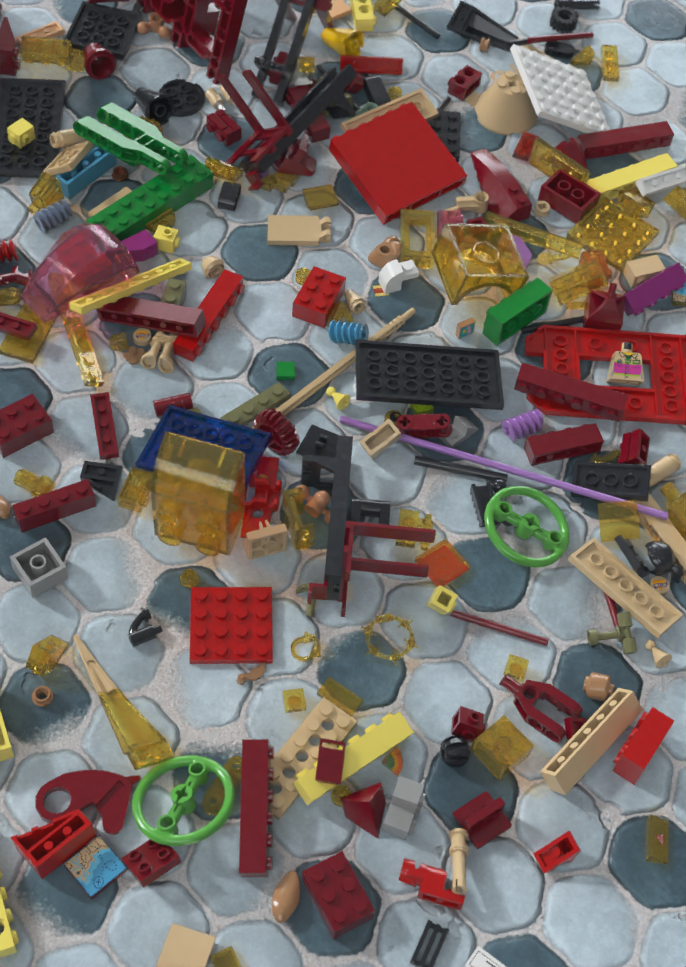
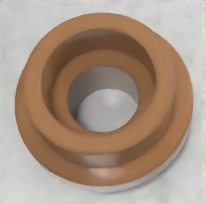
(39, 691)

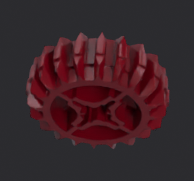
(284, 435)

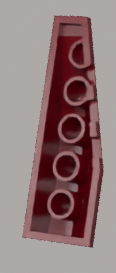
(504, 191)

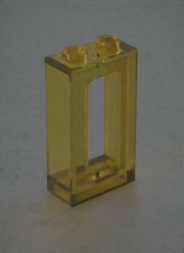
(426, 219)

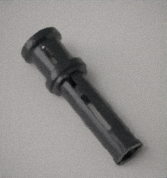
(577, 4)

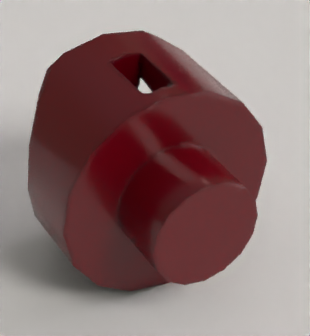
(355, 85)

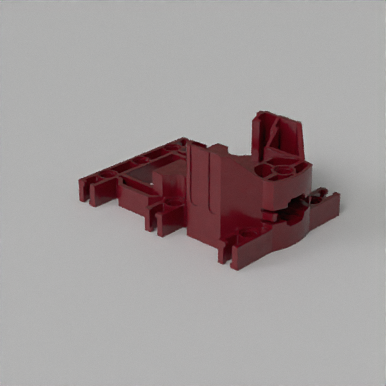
(195, 23)

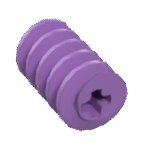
(523, 424)

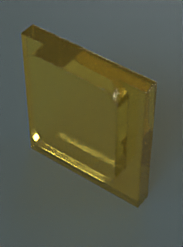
(320, 197)

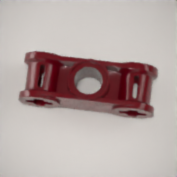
(425, 425)

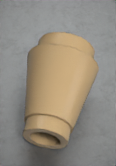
(354, 301)

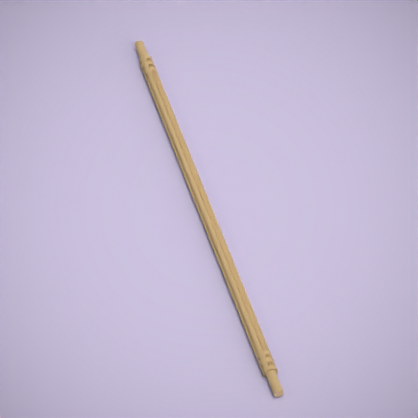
(341, 365)

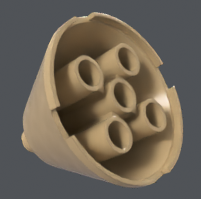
(506, 106)

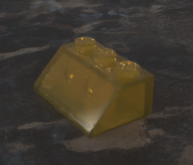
(578, 281)

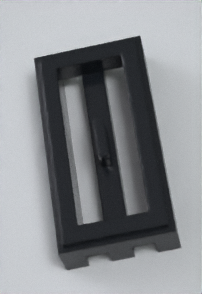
(436, 927)

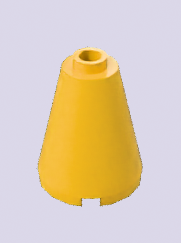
(343, 40)

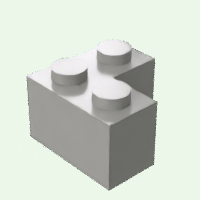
(405, 802)

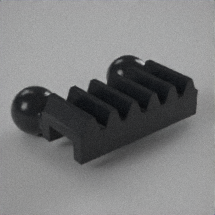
(481, 496)

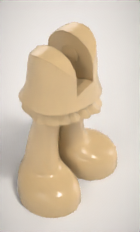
(164, 343)

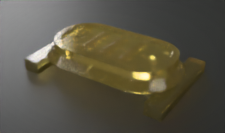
(77, 61)

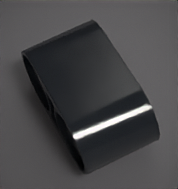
(229, 196)

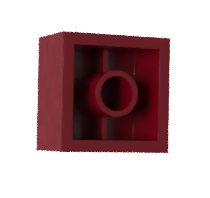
(604, 309)

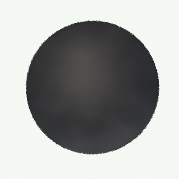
(187, 96)

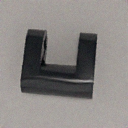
(370, 508)

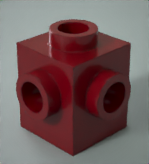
(467, 723)

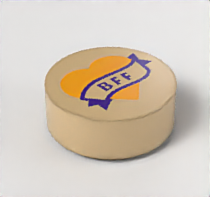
(142, 337)
(660, 584)

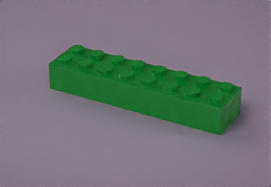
(155, 197)

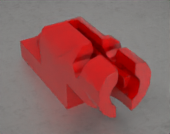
(431, 884)

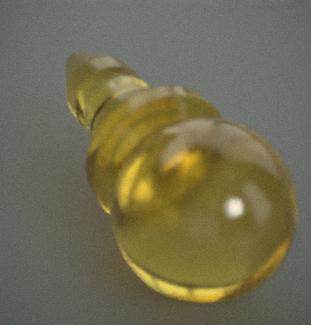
(545, 258)

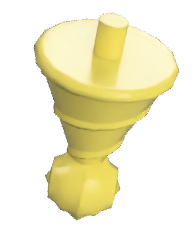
(341, 400)

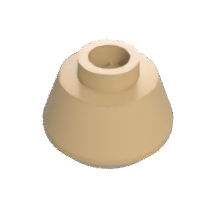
(212, 266)

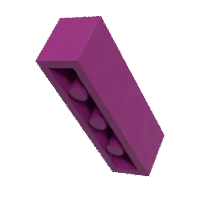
(654, 288)

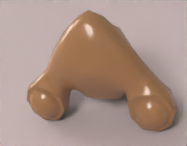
(385, 252)

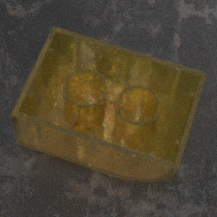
(198, 494)

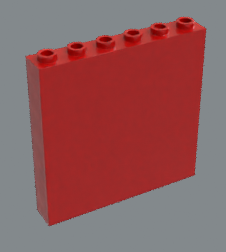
(397, 162)

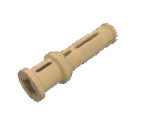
(459, 852)

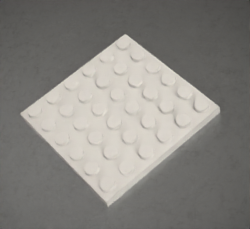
(559, 91)

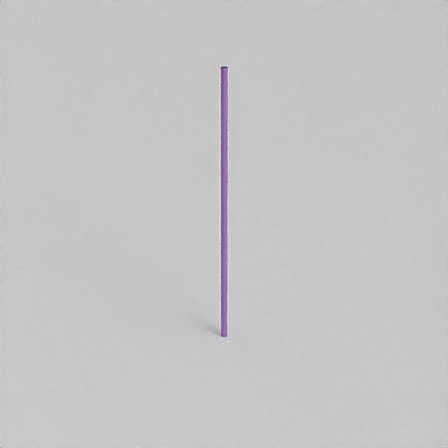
(506, 468)

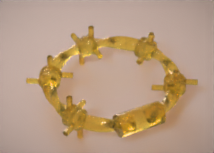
(387, 618)

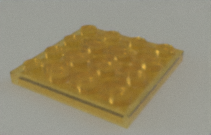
(613, 233)

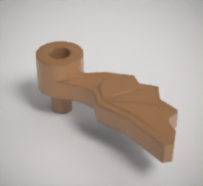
(256, 673)

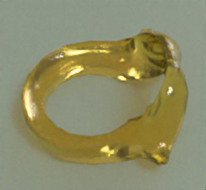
(305, 639)

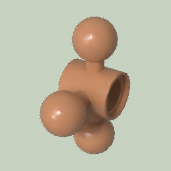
(156, 25)
(316, 503)

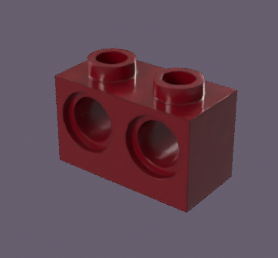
(464, 82)

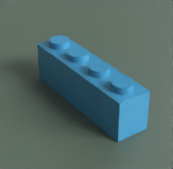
(90, 168)

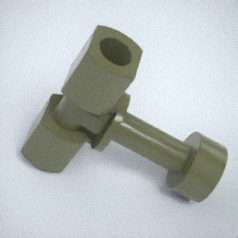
(621, 634)

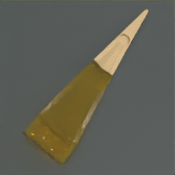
(134, 733)

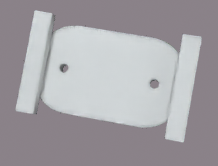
(301, 81)

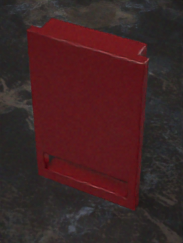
(330, 763)

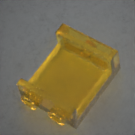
(292, 505)

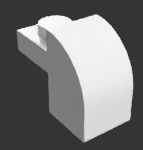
(394, 273)

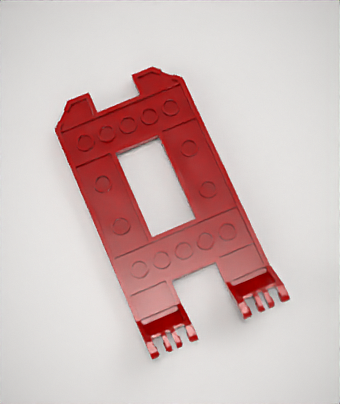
(664, 354)

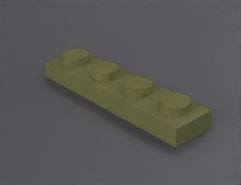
(250, 409)

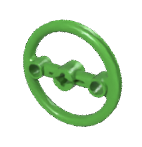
(526, 526)
(183, 800)

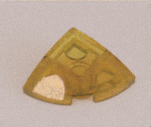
(279, 181)

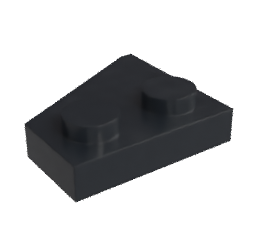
(102, 477)

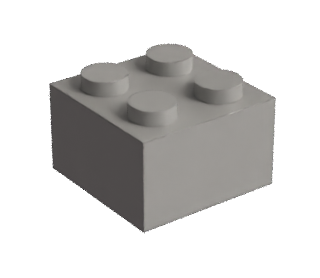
(39, 567)

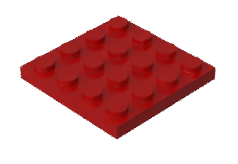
(231, 625)

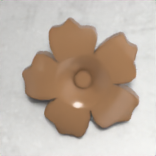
(134, 355)

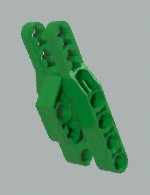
(145, 138)

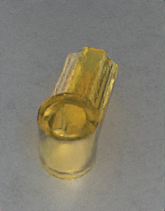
(33, 483)

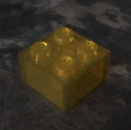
(502, 747)

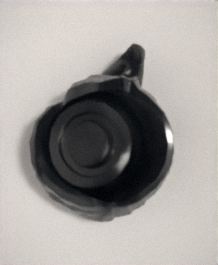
(663, 559)

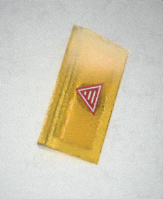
(657, 839)

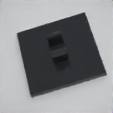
(318, 443)

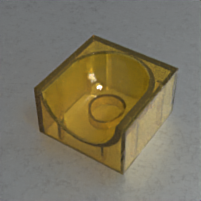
(478, 258)

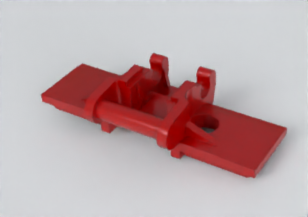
(266, 494)

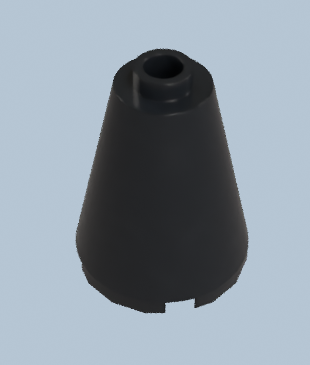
(154, 104)

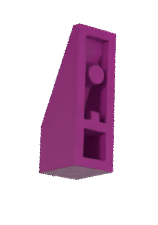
(141, 246)

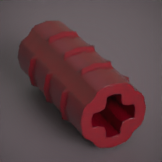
(182, 401)

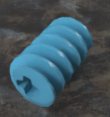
(346, 333)

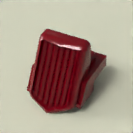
(296, 160)

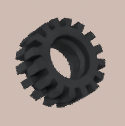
(563, 19)

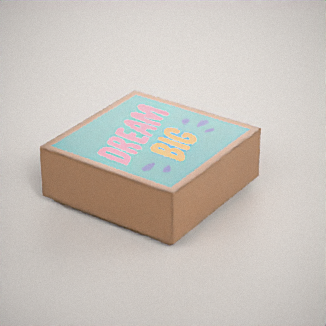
(465, 328)

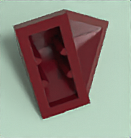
(366, 808)

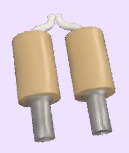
(215, 99)

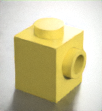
(21, 133)
(167, 239)
(442, 600)

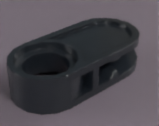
(561, 50)

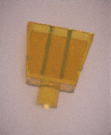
(44, 192)

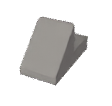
(462, 429)

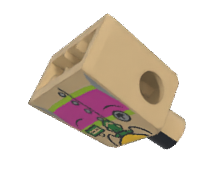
(626, 367)

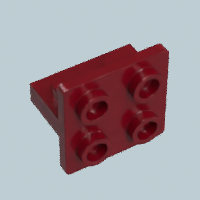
(483, 819)

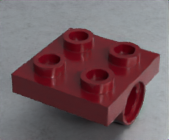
(150, 861)

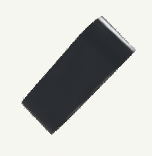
(375, 90)

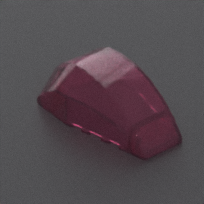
(76, 266)

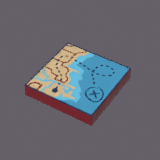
(95, 867)

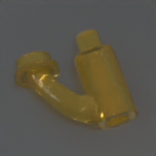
(338, 312)

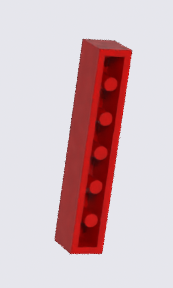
(215, 308)

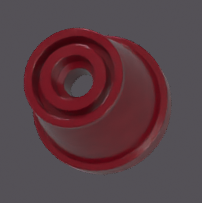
(98, 61)

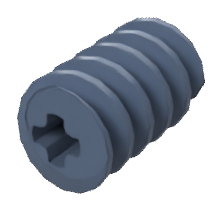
(52, 214)

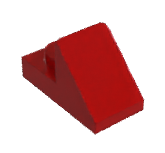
(557, 852)

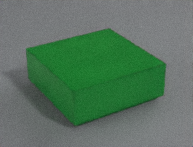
(285, 370)

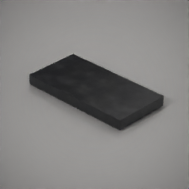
(613, 479)

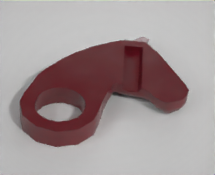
(101, 788)

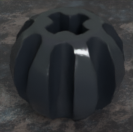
(454, 751)

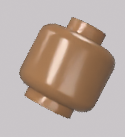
(598, 686)

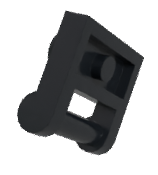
(633, 558)

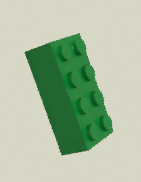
(517, 311)

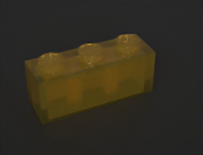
(46, 51)

